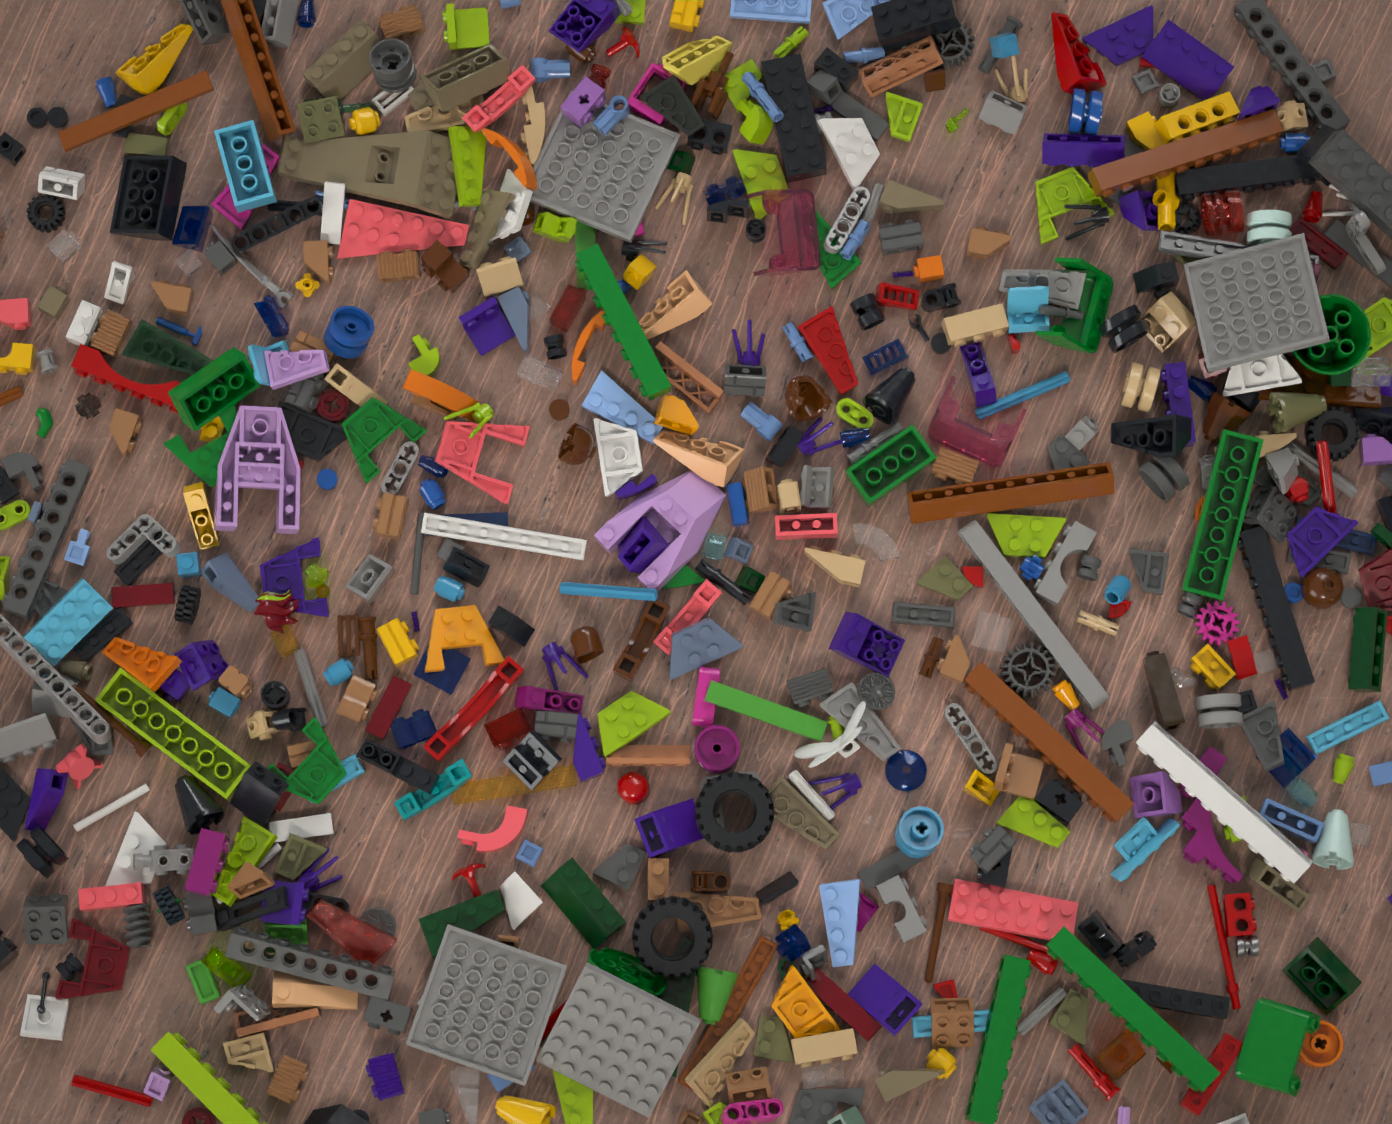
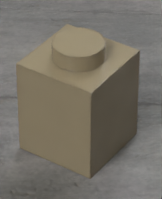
(54, 302)

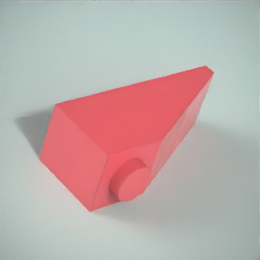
(16, 313)

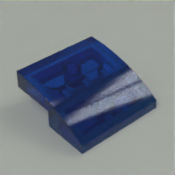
(445, 680)
(1296, 758)

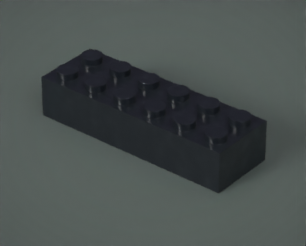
(797, 130)

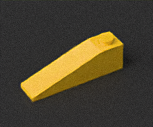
(152, 67)

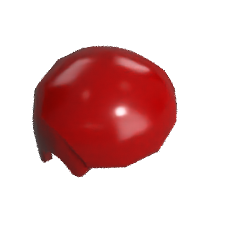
(633, 788)

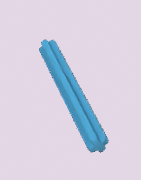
(1022, 395)
(608, 591)

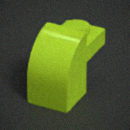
(757, 124)
(554, 227)
(429, 361)

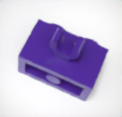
(175, 686)

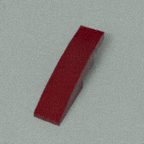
(843, 1005)

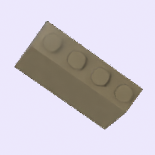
(344, 63)
(466, 77)

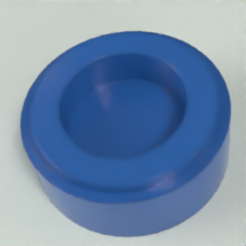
(327, 479)
(1293, 592)

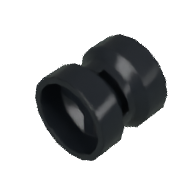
(757, 227)
(555, 347)
(69, 966)

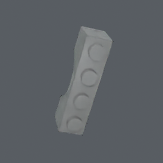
(1077, 541)

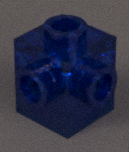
(792, 943)

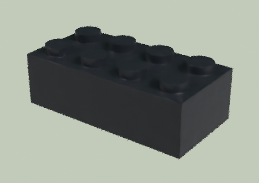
(913, 20)

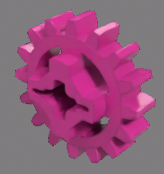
(1220, 631)

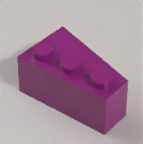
(207, 863)

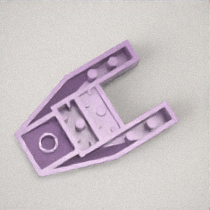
(258, 457)
(682, 515)

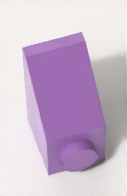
(1375, 451)

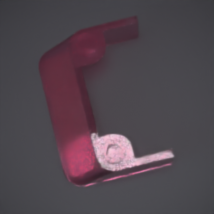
(796, 230)
(969, 439)

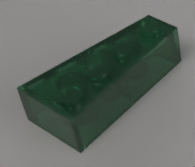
(163, 350)

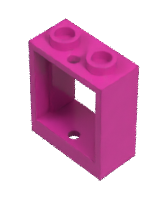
(642, 109)

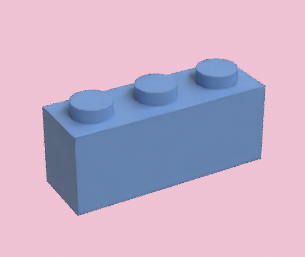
(1291, 821)

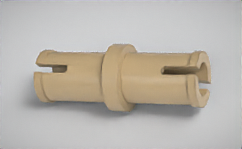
(1097, 623)

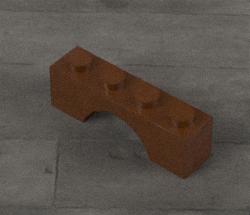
(642, 640)

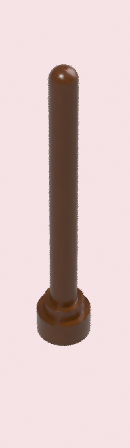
(139, 745)
(944, 891)

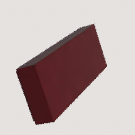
(1319, 243)
(143, 595)
(388, 707)

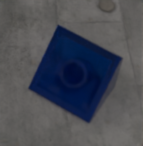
(193, 227)

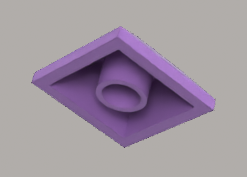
(1154, 795)

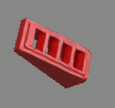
(889, 288)

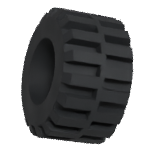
(1339, 419)

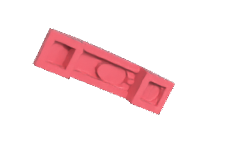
(501, 100)
(691, 613)

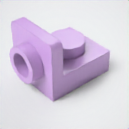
(159, 1082)

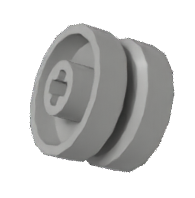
(1219, 711)

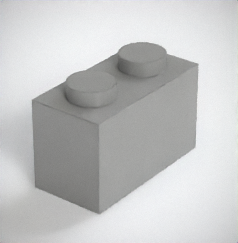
(1003, 112)

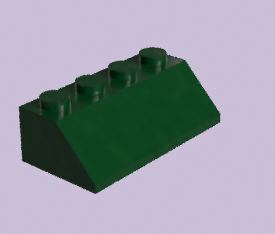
(583, 903)

